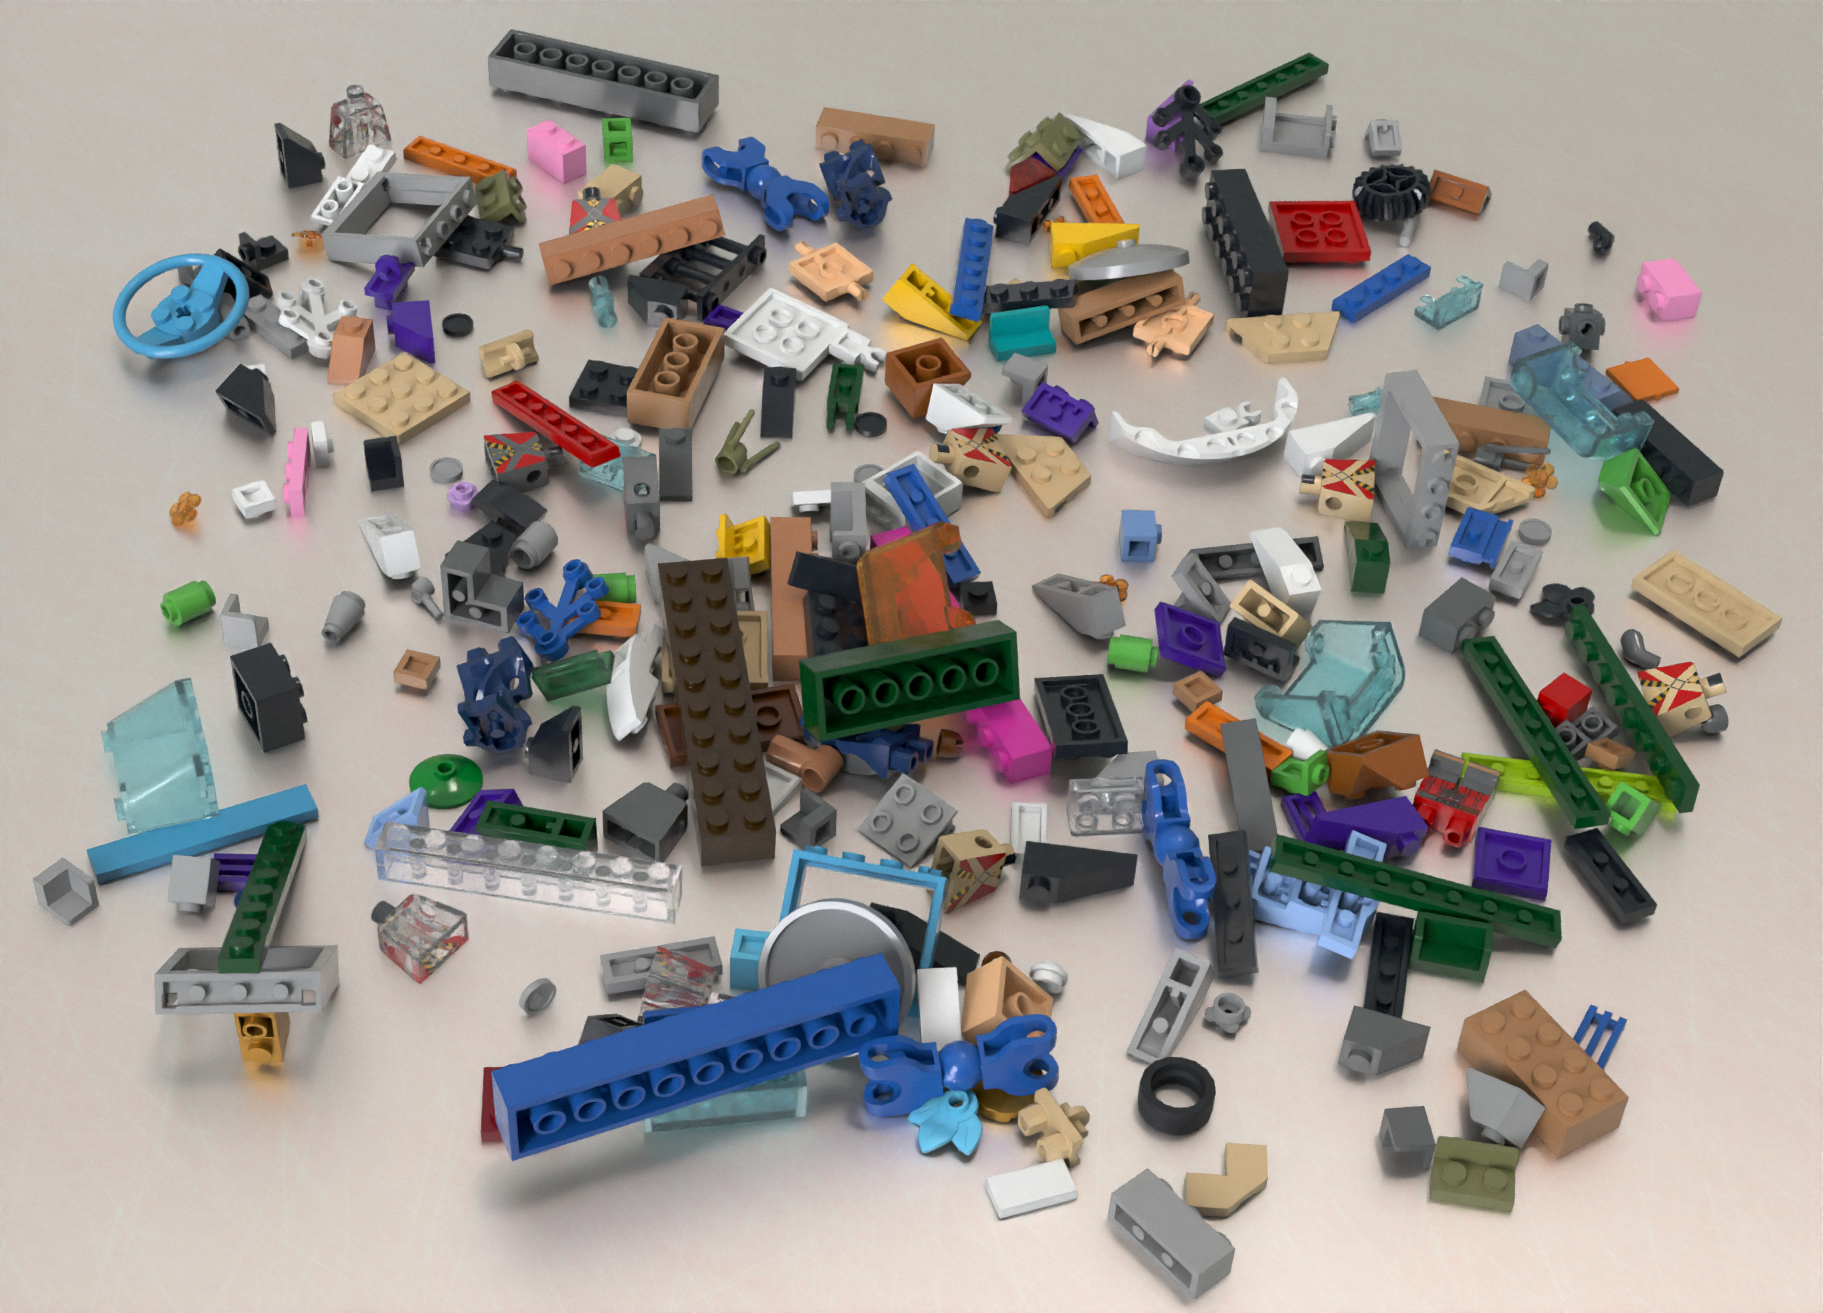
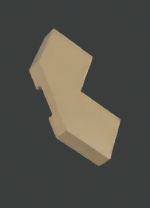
(1221, 1194)

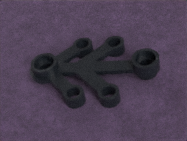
(1188, 102)

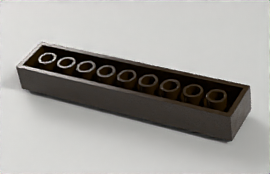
(715, 713)

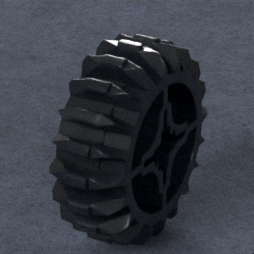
(1391, 192)

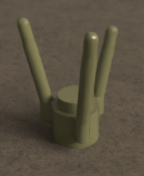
(734, 453)

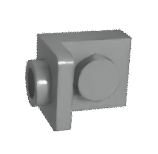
(1384, 138)

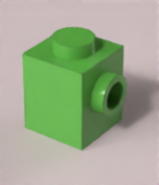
(1631, 810)

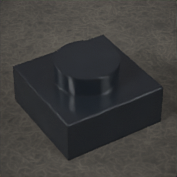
(978, 597)

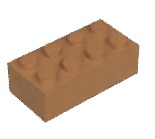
(675, 374)
(1533, 1052)

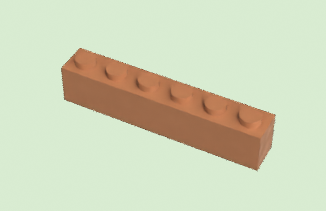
(631, 239)
(787, 609)

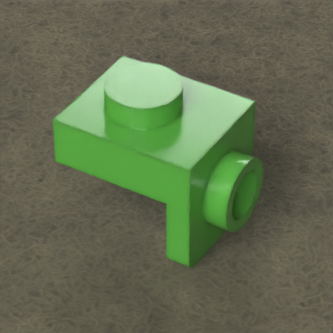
(1302, 776)

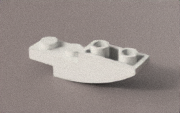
(345, 189)
(632, 682)

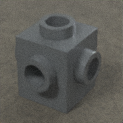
(1582, 326)

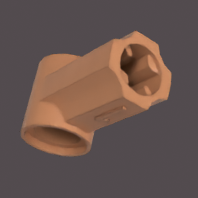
(814, 766)

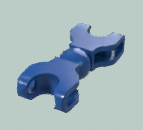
(778, 194)
(1186, 872)
(919, 1071)

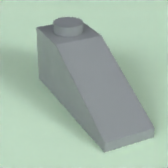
(1084, 604)
(1172, 1007)

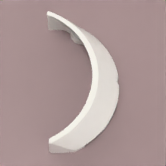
(1210, 448)

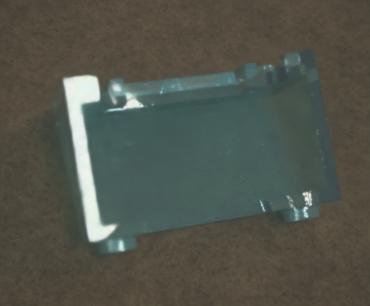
(1555, 391)
(1345, 685)
(162, 761)

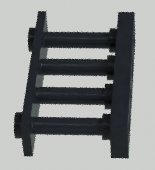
(719, 287)

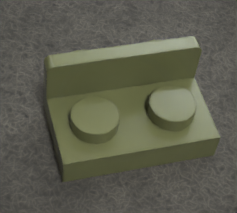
(1474, 1173)

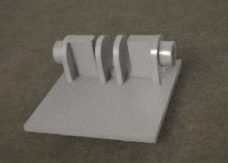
(908, 820)

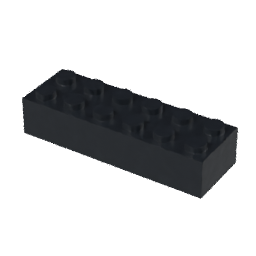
(1244, 244)

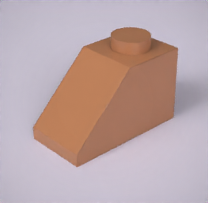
(351, 350)

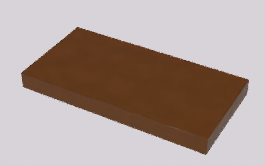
(775, 710)

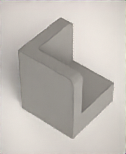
(1522, 281)
(1027, 373)
(241, 629)
(66, 891)

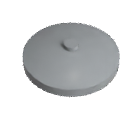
(1128, 260)
(831, 935)

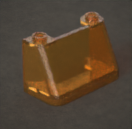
(908, 587)

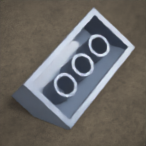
(1538, 339)

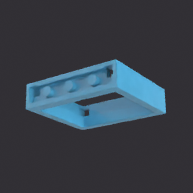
(887, 871)

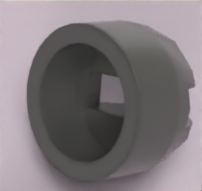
(1717, 721)

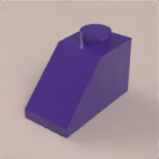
(413, 328)

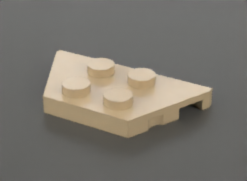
(1287, 336)
(1045, 469)
(1484, 488)

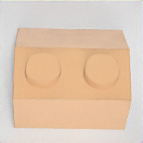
(997, 994)

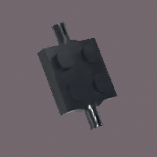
(480, 243)

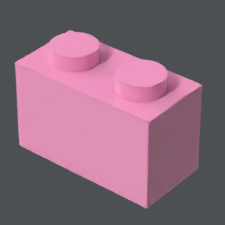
(556, 151)
(1669, 289)

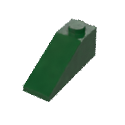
(1367, 556)
(538, 826)

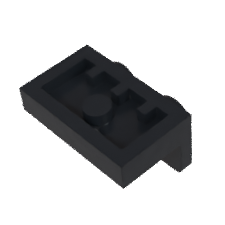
(1260, 649)

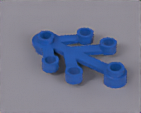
(553, 643)

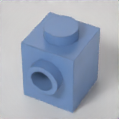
(1138, 535)

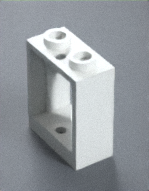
(883, 507)

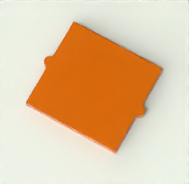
(1642, 380)

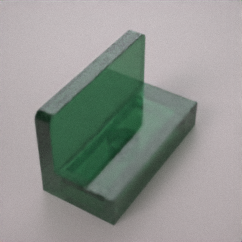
(574, 674)

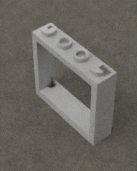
(345, 235)
(1403, 407)
(276, 988)

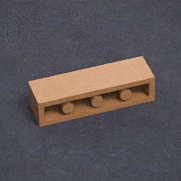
(890, 137)
(1121, 304)
(1481, 425)

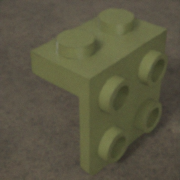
(1053, 140)

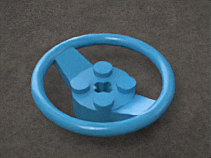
(187, 317)

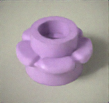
(461, 495)

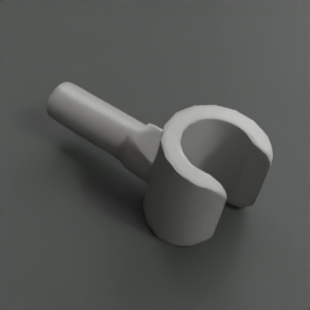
(422, 593)

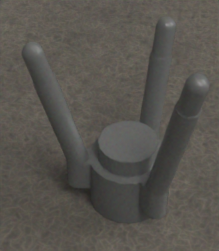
(1491, 456)

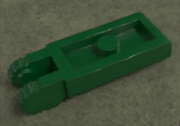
(844, 393)

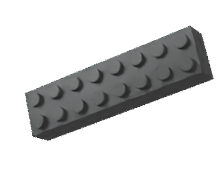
(604, 80)

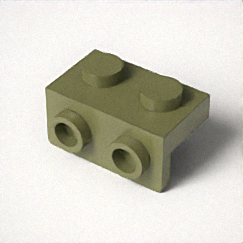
(500, 197)

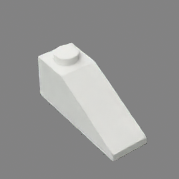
(1110, 147)
(960, 408)
(1337, 439)
(391, 544)
(1286, 569)

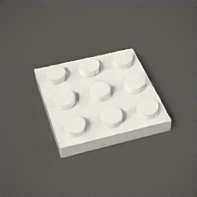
(784, 333)

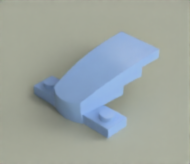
(1313, 908)

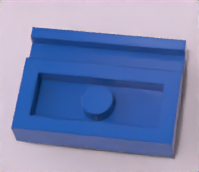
(1480, 537)

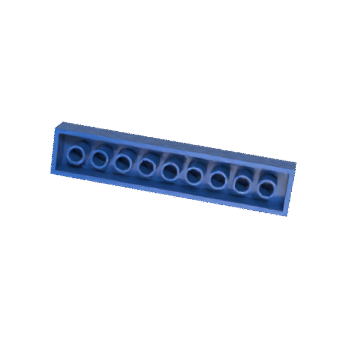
(694, 1056)

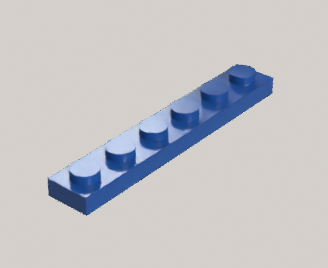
(971, 269)

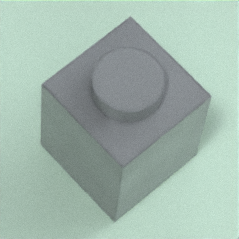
(193, 882)

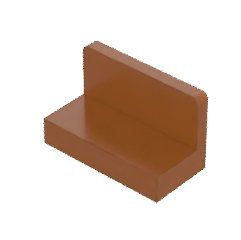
(1458, 192)

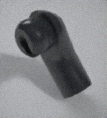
(1603, 238)

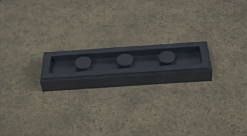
(1233, 904)
(1388, 964)

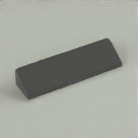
(1242, 559)

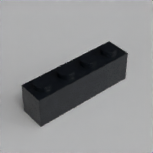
(1675, 458)

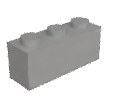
(1171, 1233)

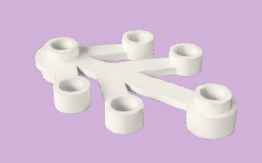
(312, 293)

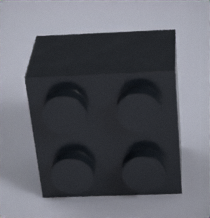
(269, 697)

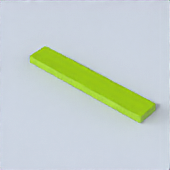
(1522, 778)

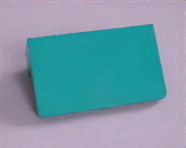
(1021, 332)

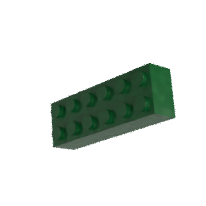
(909, 680)

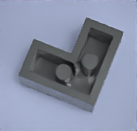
(477, 595)

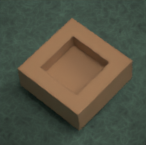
(417, 669)
(1197, 690)
(1609, 754)

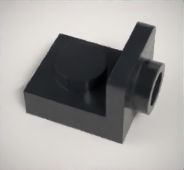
(261, 253)

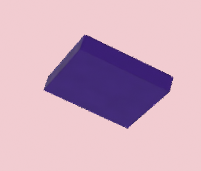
(1190, 639)
(1511, 863)

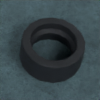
(1176, 1119)

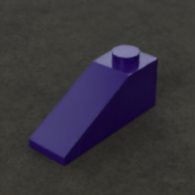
(1388, 821)

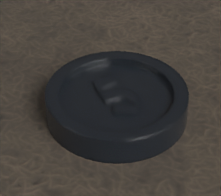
(457, 325)
(870, 424)

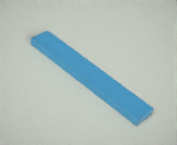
(195, 837)

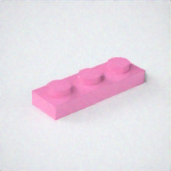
(297, 472)

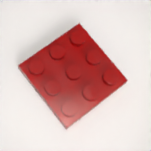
(1319, 231)

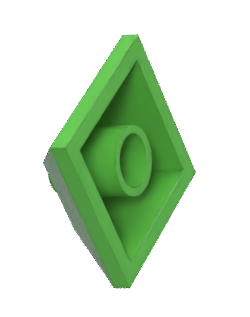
(1636, 488)

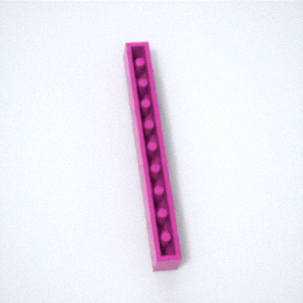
(1003, 728)

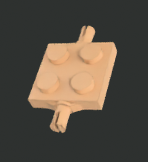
(831, 271)
(1175, 329)

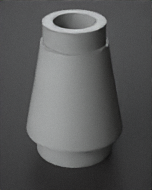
(343, 615)

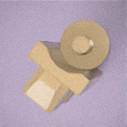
(508, 353)
(1060, 1124)

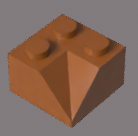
(916, 368)
(1377, 762)

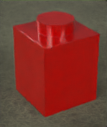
(1564, 699)

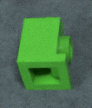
(617, 139)

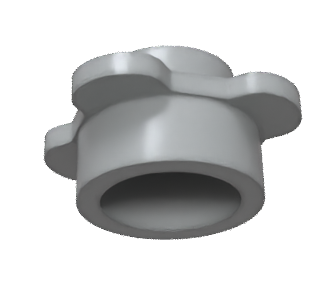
(1228, 1011)

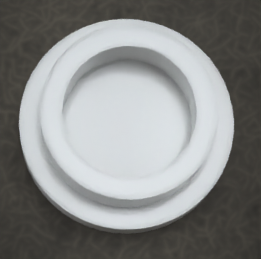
(627, 436)
(1049, 976)

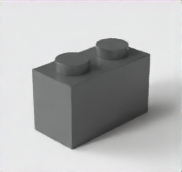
(1457, 615)

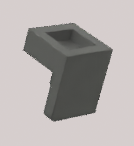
(813, 823)
(1408, 1131)

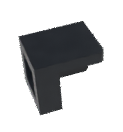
(383, 463)

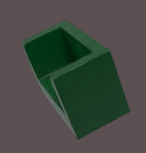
(1451, 946)

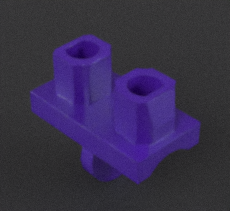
(388, 280)

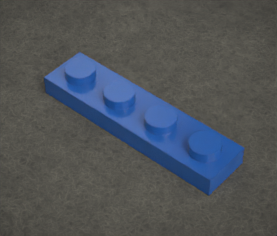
(1381, 288)
(923, 510)

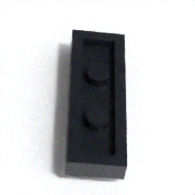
(1030, 294)
(1610, 875)

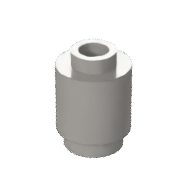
(534, 545)

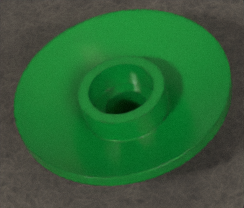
(448, 779)

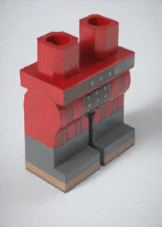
(1450, 811)

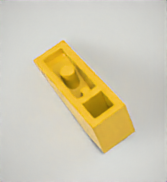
(1076, 240)
(927, 304)

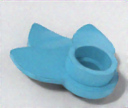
(943, 1122)

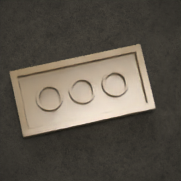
(1706, 603)

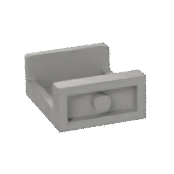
(1297, 133)
(848, 520)

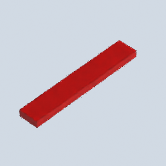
(555, 424)

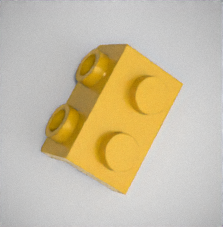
(745, 540)

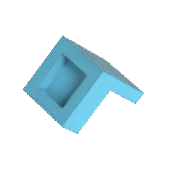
(745, 958)

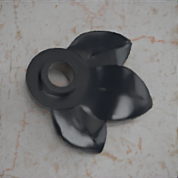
(1560, 600)

